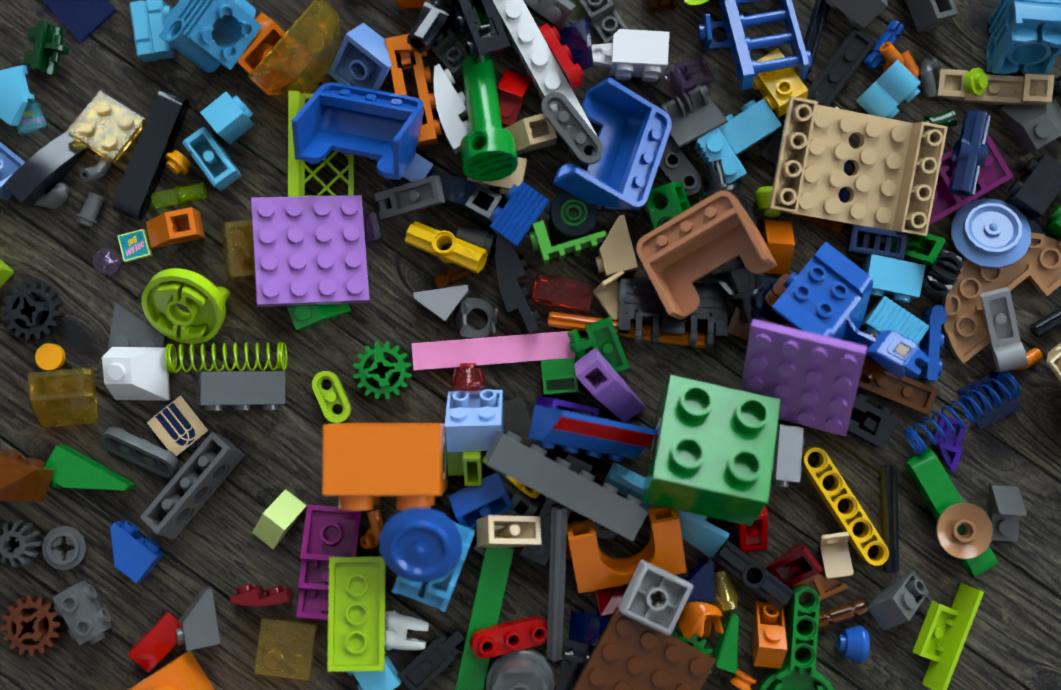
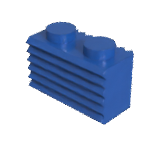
(518, 214)
(480, 501)

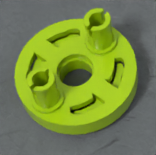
(192, 291)

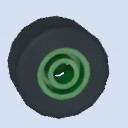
(572, 216)

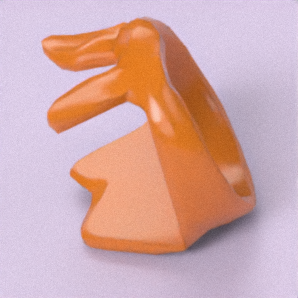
(695, 615)

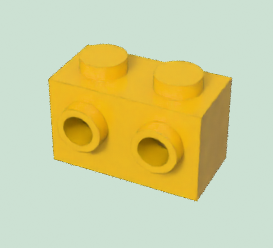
(779, 85)

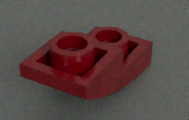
(255, 596)

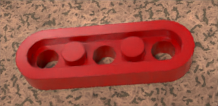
(563, 56)
(499, 635)

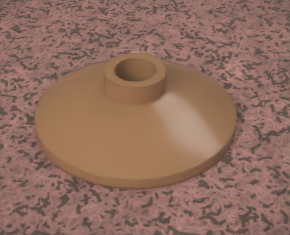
(977, 530)

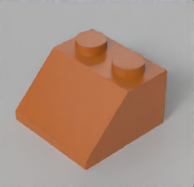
(261, 44)

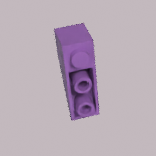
(607, 386)

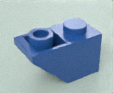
(133, 552)

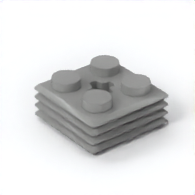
(661, 614)

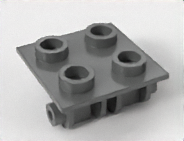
(693, 115)

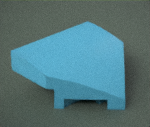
(13, 94)

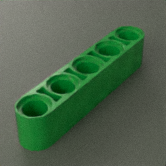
(940, 494)

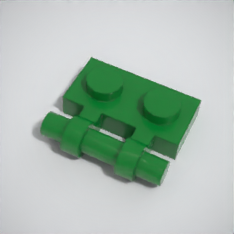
(603, 338)

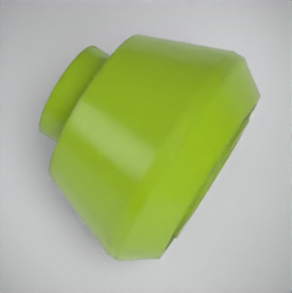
(763, 198)

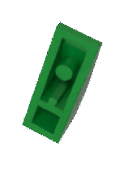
(79, 471)

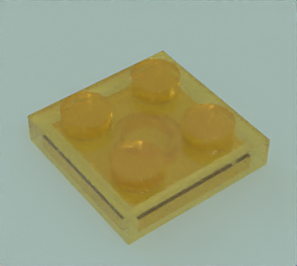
(106, 127)
(286, 648)

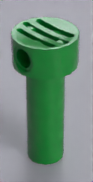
(488, 149)

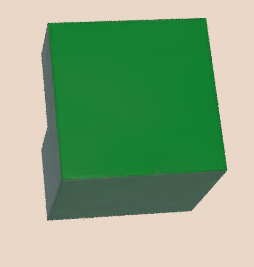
(559, 376)

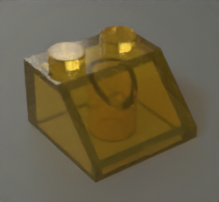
(238, 249)

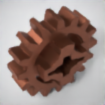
(20, 622)

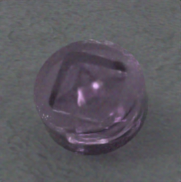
(108, 261)

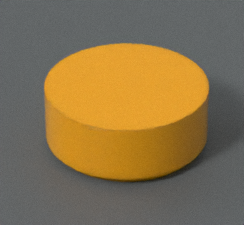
(50, 356)

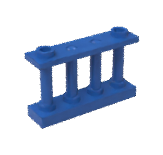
(742, 46)

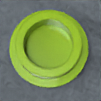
(975, 81)

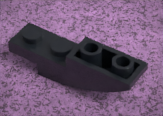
(509, 270)

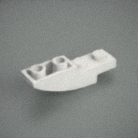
(450, 107)

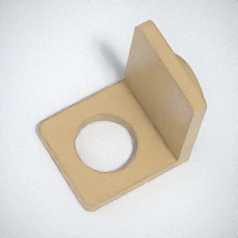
(608, 295)
(836, 555)

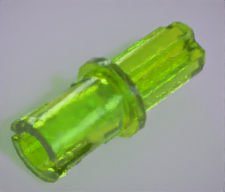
(179, 195)

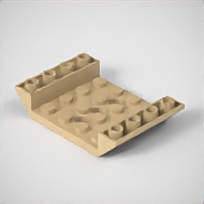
(892, 174)

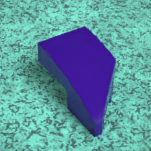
(950, 448)

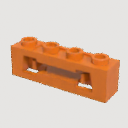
(398, 47)

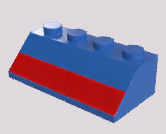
(588, 433)

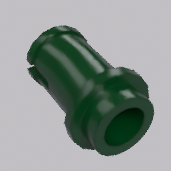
(941, 119)

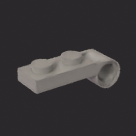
(1003, 330)

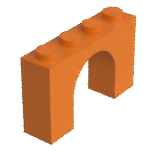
(599, 571)

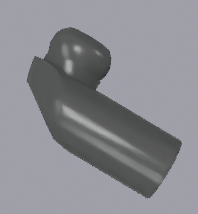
(927, 79)
(97, 171)
(54, 197)

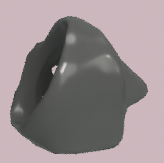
(462, 311)

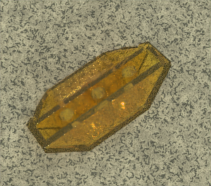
(302, 53)

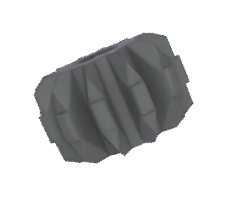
(26, 538)

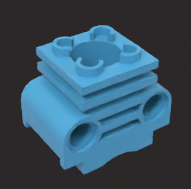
(191, 31)
(1024, 36)
(439, 591)

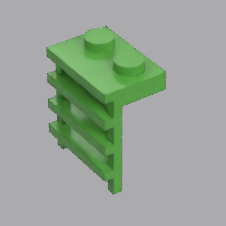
(541, 242)

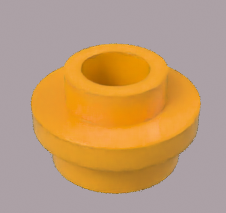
(177, 162)

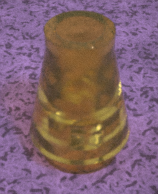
(725, 593)

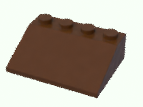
(23, 478)

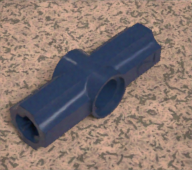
(969, 153)

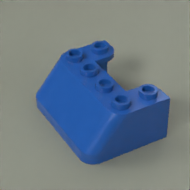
(359, 124)
(633, 145)

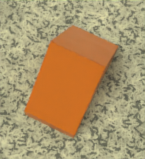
(780, 241)

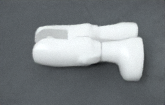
(396, 631)

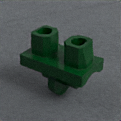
(46, 48)

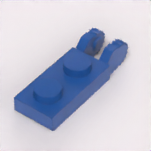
(932, 343)

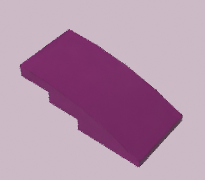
(990, 176)
(325, 535)

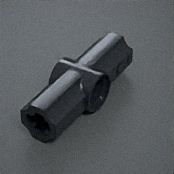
(433, 19)
(766, 585)

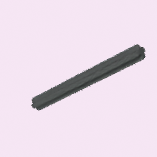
(557, 578)

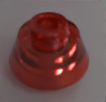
(468, 378)

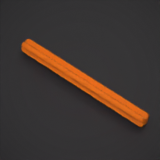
(578, 322)

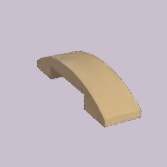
(1001, 89)

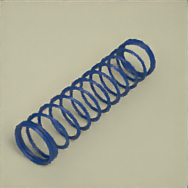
(921, 448)

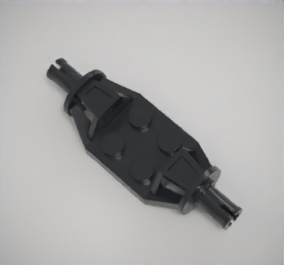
(746, 282)

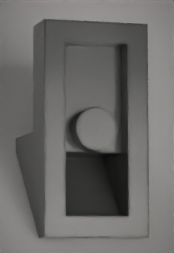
(1004, 512)

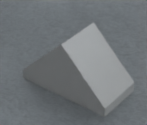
(443, 301)

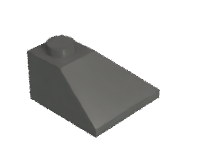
(1033, 124)

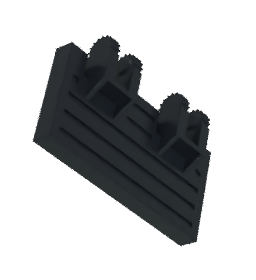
(641, 304)

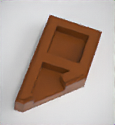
(822, 585)

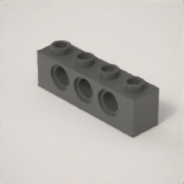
(192, 486)

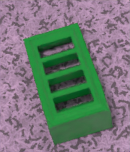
(727, 644)

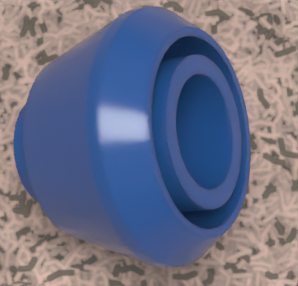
(854, 644)

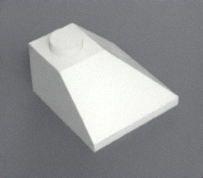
(136, 373)

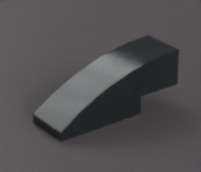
(45, 169)

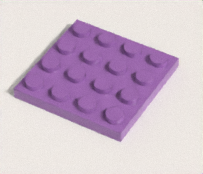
(309, 250)
(807, 372)

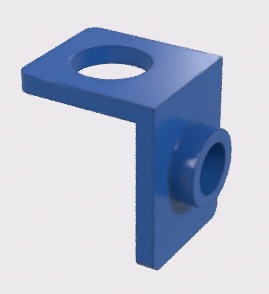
(705, 34)

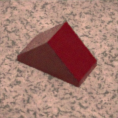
(794, 565)

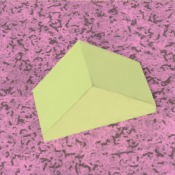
(278, 518)

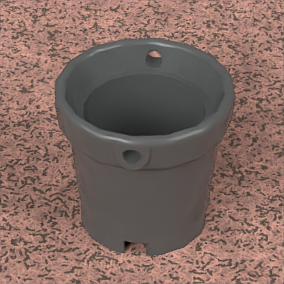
(520, 671)

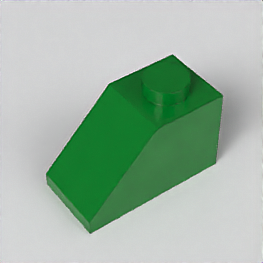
(309, 316)

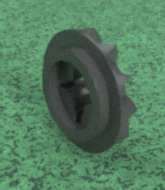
(57, 557)

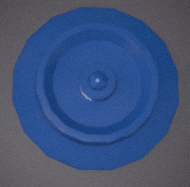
(420, 544)

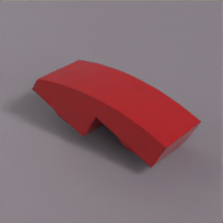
(155, 643)

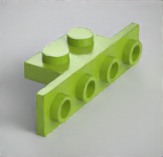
(945, 635)

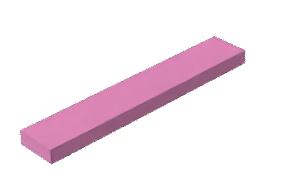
(491, 350)

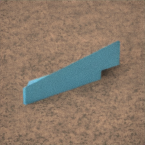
(694, 528)

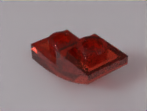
(562, 291)

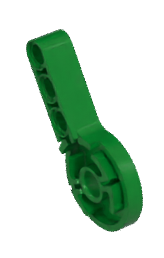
(794, 672)

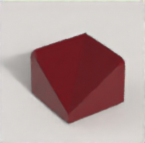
(608, 599)

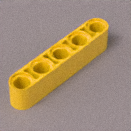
(852, 515)

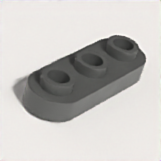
(569, 116)
(681, 170)
(139, 451)

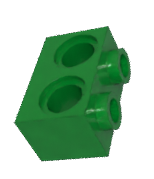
(676, 203)

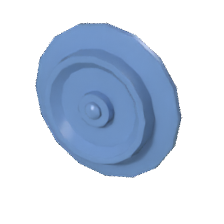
(990, 233)

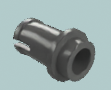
(90, 210)

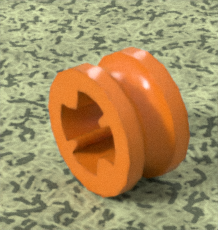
(742, 680)

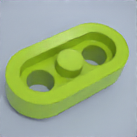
(329, 398)

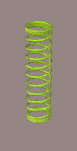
(171, 366)

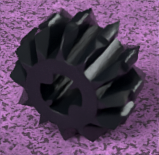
(943, 273)

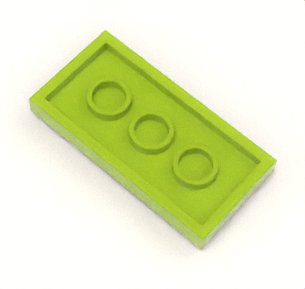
(356, 614)

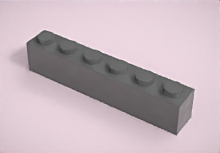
(564, 485)

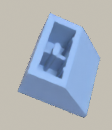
(473, 419)

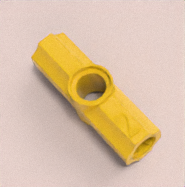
(459, 253)

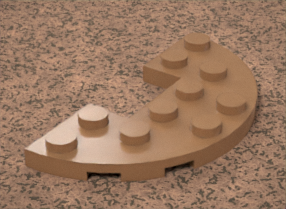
(965, 322)

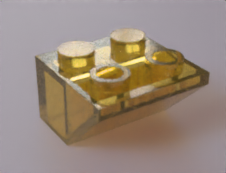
(64, 397)

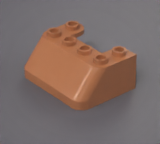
(697, 245)

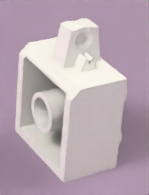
(634, 54)

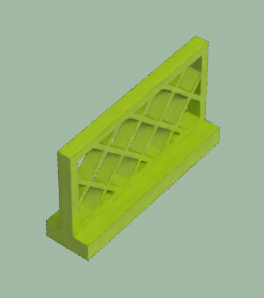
(297, 168)

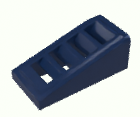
(878, 233)

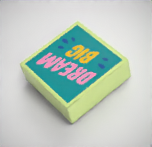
(135, 245)

